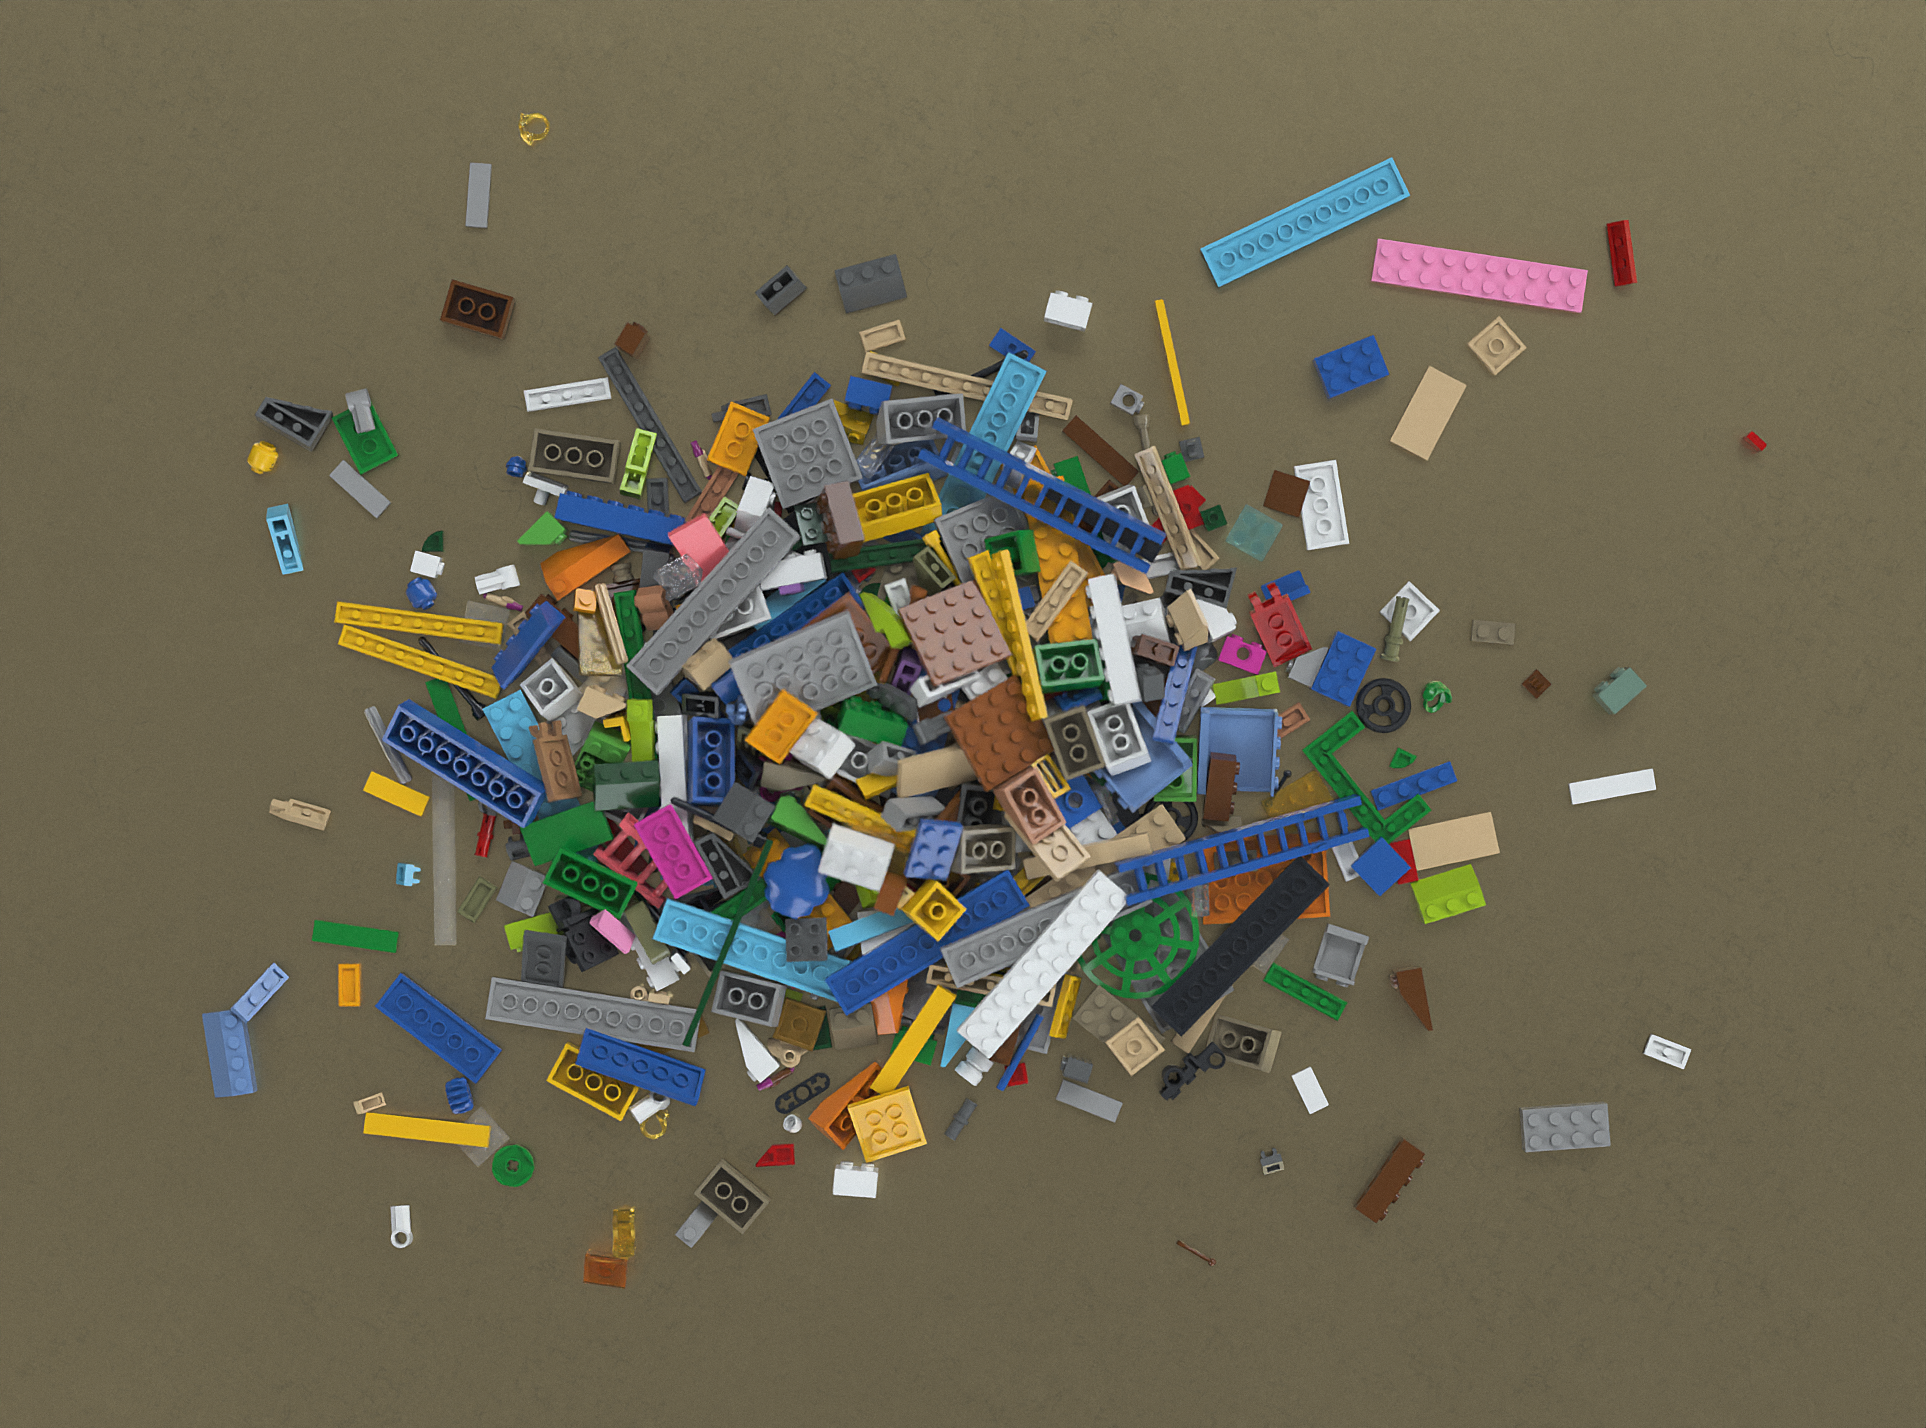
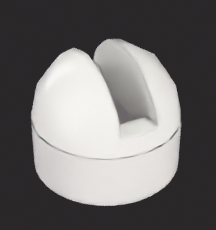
(792, 1123)

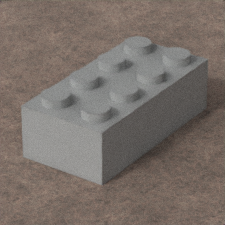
(1564, 1126)

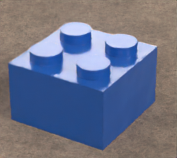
(867, 394)

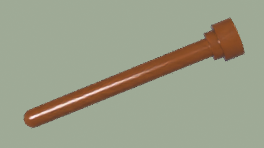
(916, 594)

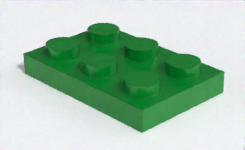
(366, 448)

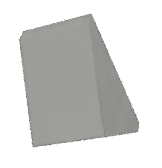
(1029, 428)

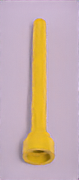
(932, 539)

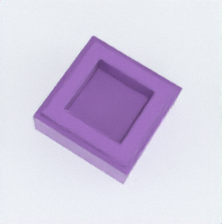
(792, 589)

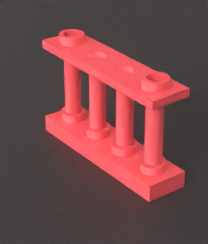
(606, 857)

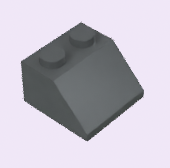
(743, 812)

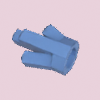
(738, 712)

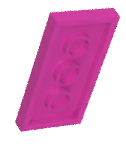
(673, 851)

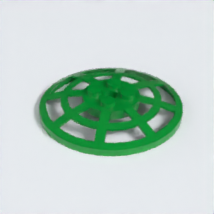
(1145, 947)

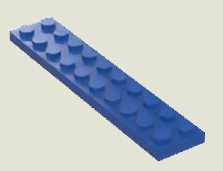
(916, 949)

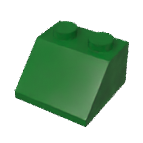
(1021, 550)

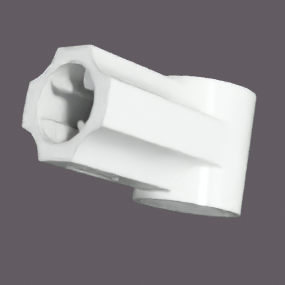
(502, 578)
(648, 1106)
(401, 1223)

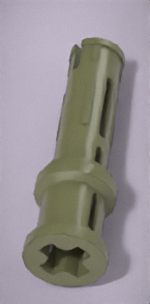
(1394, 638)

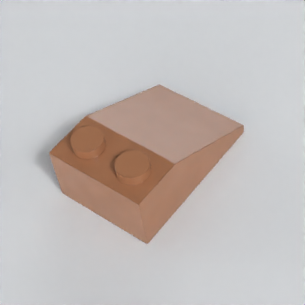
(1030, 804)

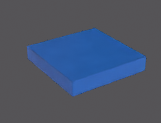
(1380, 866)

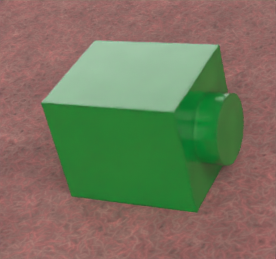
(1175, 467)

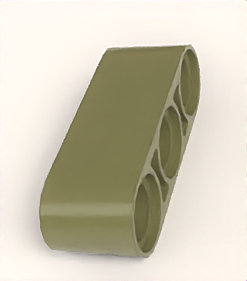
(644, 928)

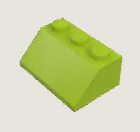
(1447, 894)

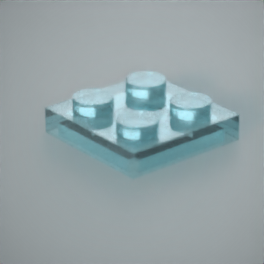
(1253, 533)

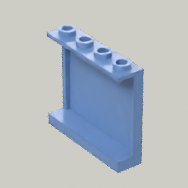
(1249, 736)
(1145, 781)

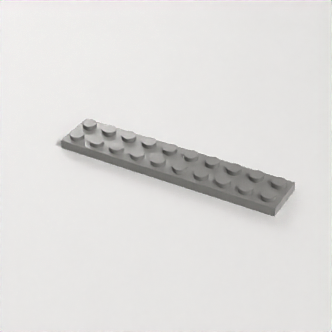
(713, 601)
(1009, 939)
(576, 1010)

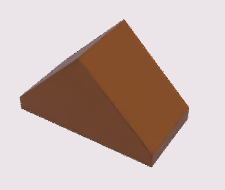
(890, 893)

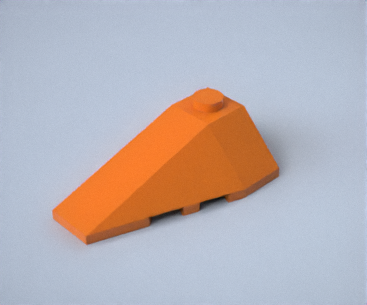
(580, 564)
(889, 1009)
(832, 1114)

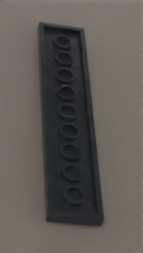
(1240, 945)

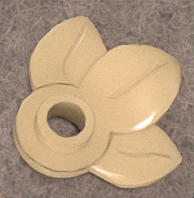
(781, 1049)

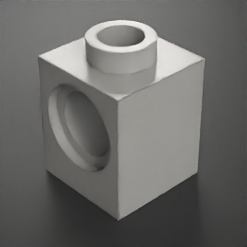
(1124, 391)

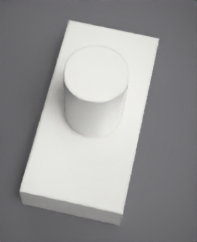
(545, 486)

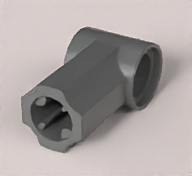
(931, 728)

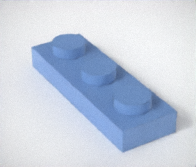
(259, 993)

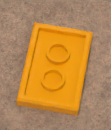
(735, 441)
(781, 726)

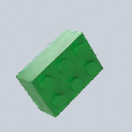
(1068, 665)
(871, 721)

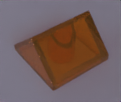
(605, 1270)

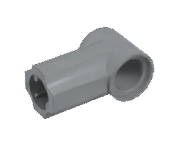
(359, 404)

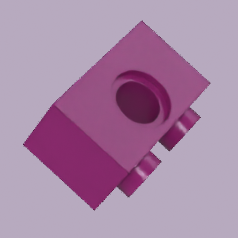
(1229, 654)

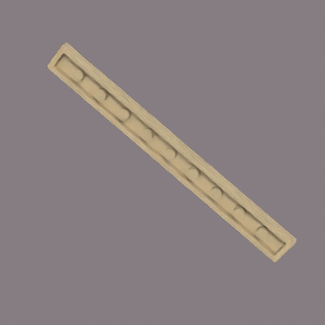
(955, 383)

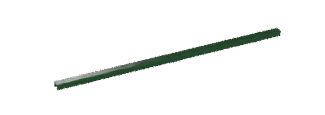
(725, 948)

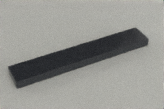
(1128, 538)

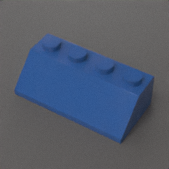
(526, 643)

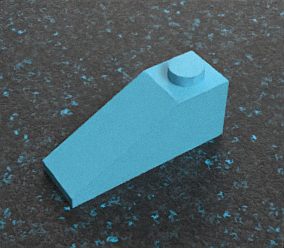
(284, 538)
(954, 1039)

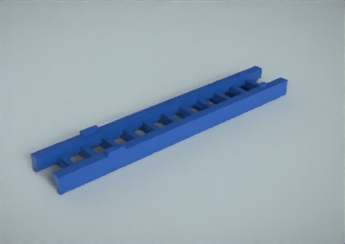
(1049, 481)
(1218, 840)

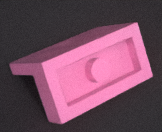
(613, 930)

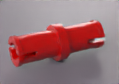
(485, 835)

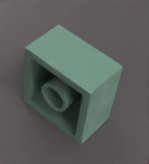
(1618, 690)

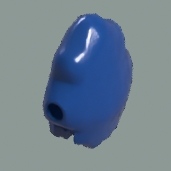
(795, 883)

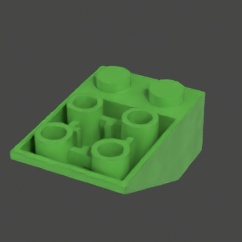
(600, 747)

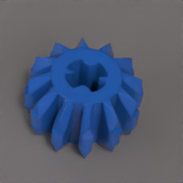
(459, 1095)

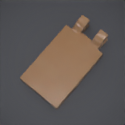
(555, 762)

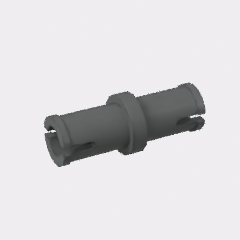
(960, 1119)

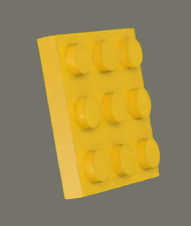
(887, 1124)

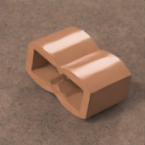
(653, 606)

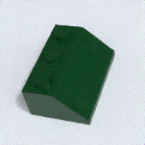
(625, 785)

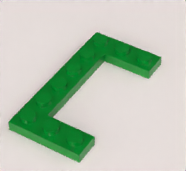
(1321, 756)

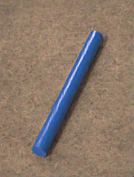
(1020, 1052)

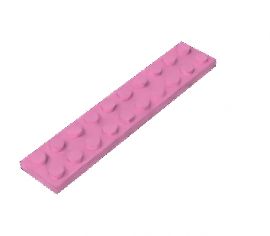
(1479, 275)

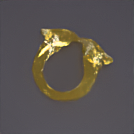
(529, 137)
(662, 1120)

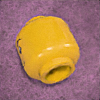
(262, 457)

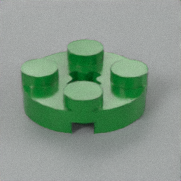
(501, 1163)

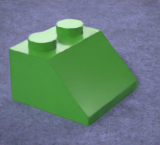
(544, 532)

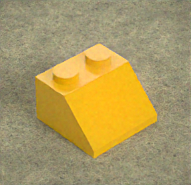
(933, 909)

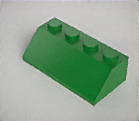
(589, 882)

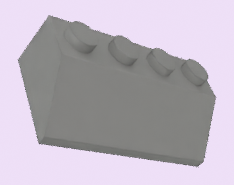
(913, 418)

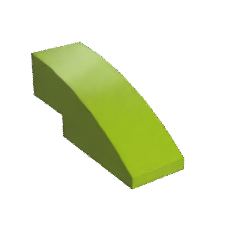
(886, 620)

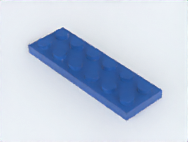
(438, 1028)
(640, 1067)

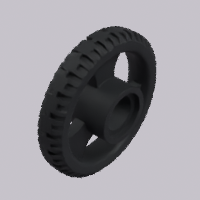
(1364, 711)
(1189, 822)

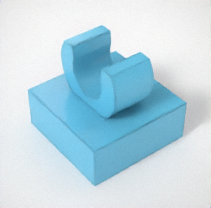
(405, 874)

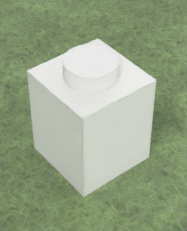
(427, 564)

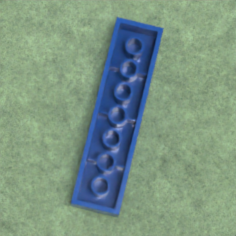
(783, 625)
(465, 763)

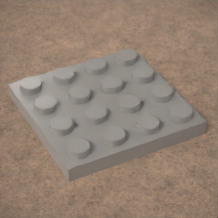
(807, 453)

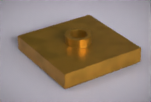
(799, 1024)

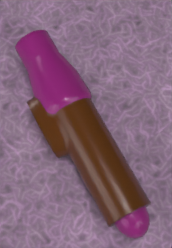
(775, 1079)

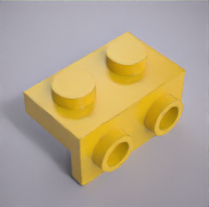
(855, 422)

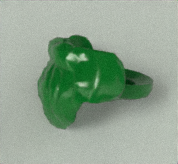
(1432, 689)

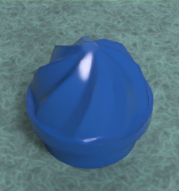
(516, 466)

